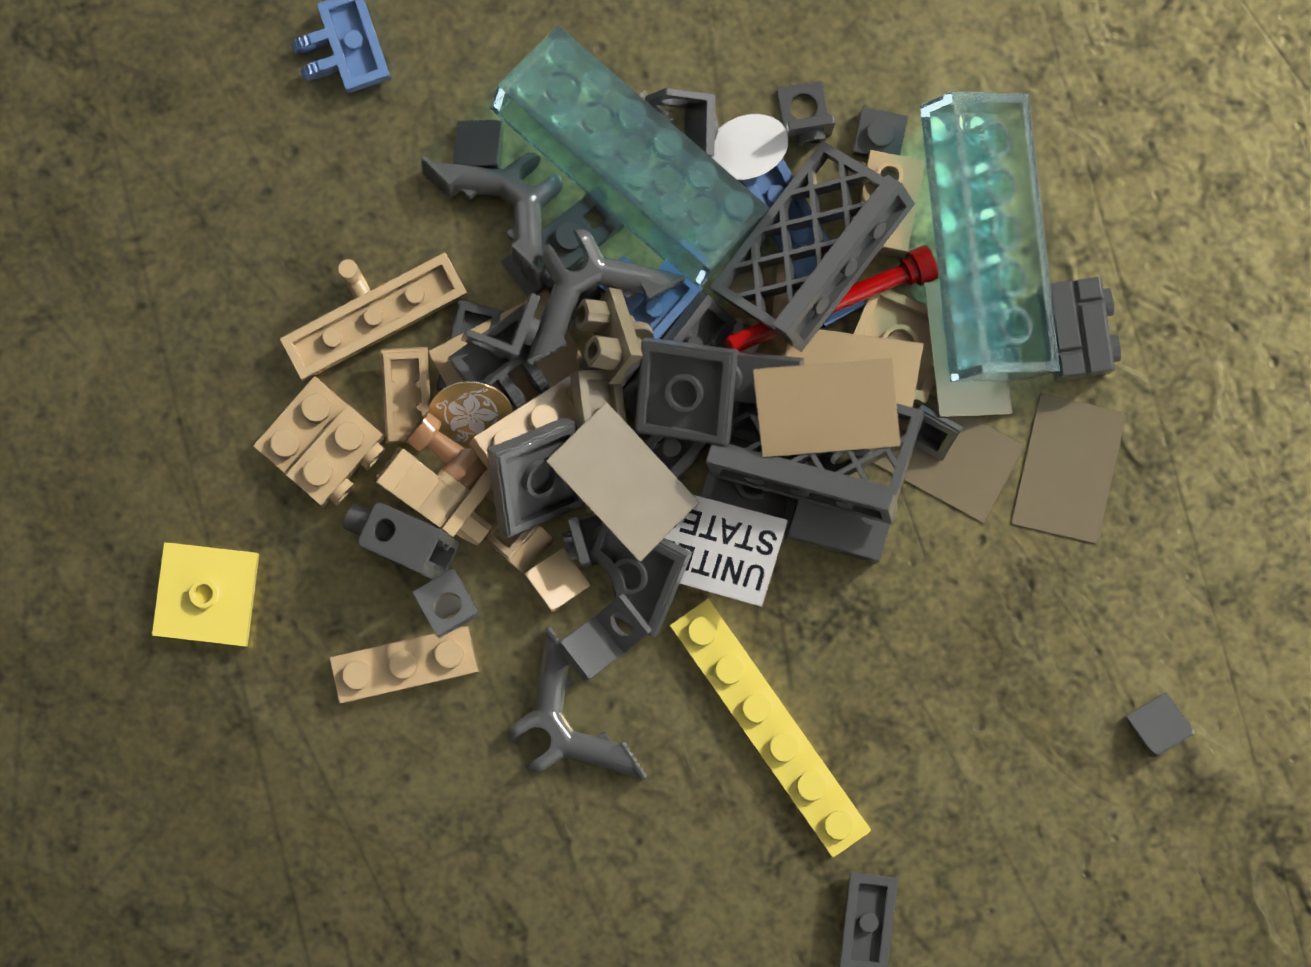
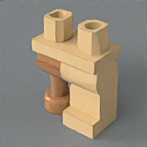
(445, 497)

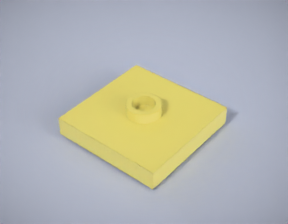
(205, 594)

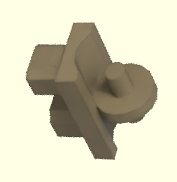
(616, 334)

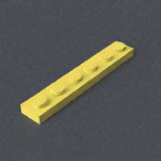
(770, 728)

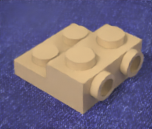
(321, 443)

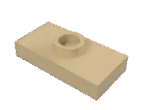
(404, 390)

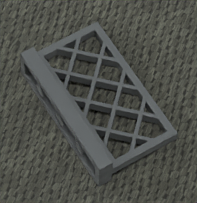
(844, 257)
(816, 484)

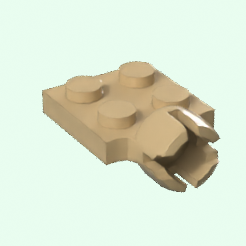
(904, 319)

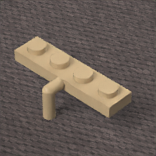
(372, 314)

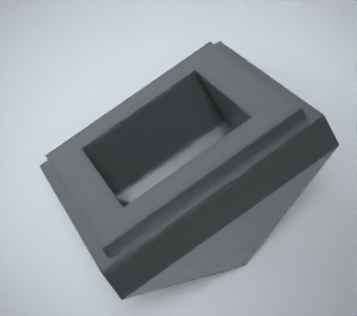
(936, 433)

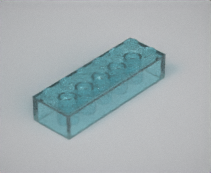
(627, 157)
(989, 236)

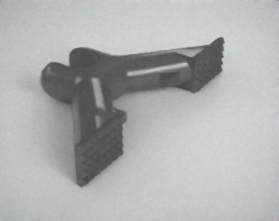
(508, 184)
(594, 271)
(564, 740)

